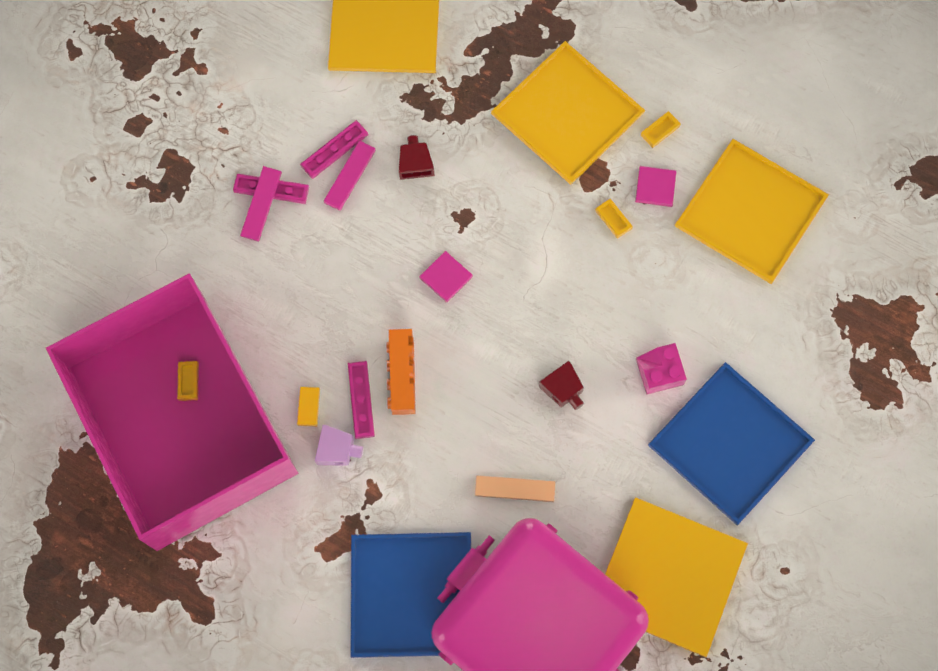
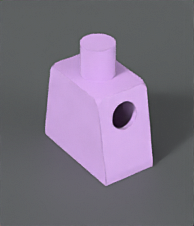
(336, 447)

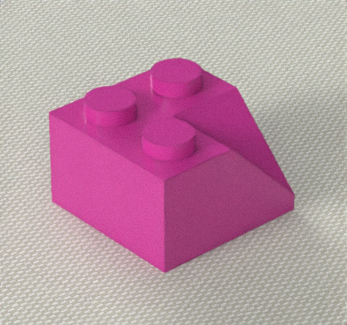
(661, 369)

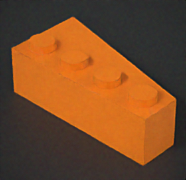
(401, 372)

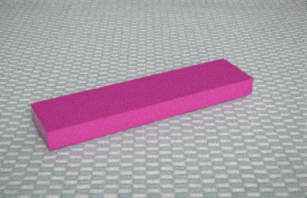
(334, 149)
(349, 175)
(285, 190)
(261, 203)
(361, 400)

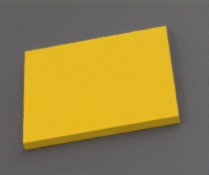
(384, 36)
(567, 112)
(751, 211)
(677, 573)

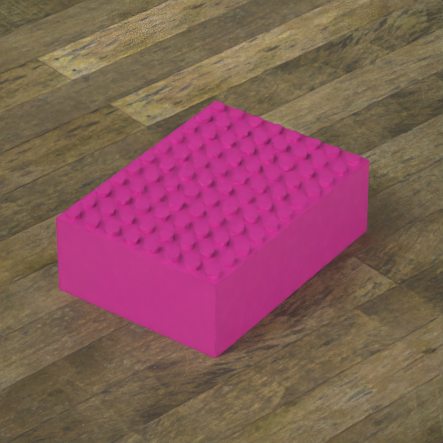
(165, 456)

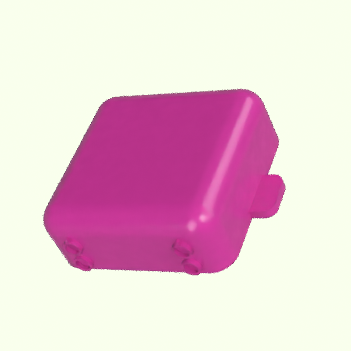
(535, 608)

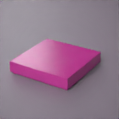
(655, 186)
(446, 276)

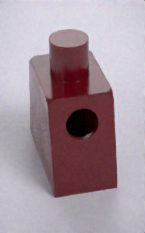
(415, 160)
(563, 386)

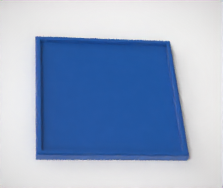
(731, 443)
(398, 590)

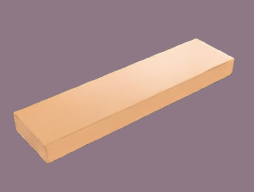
(515, 488)

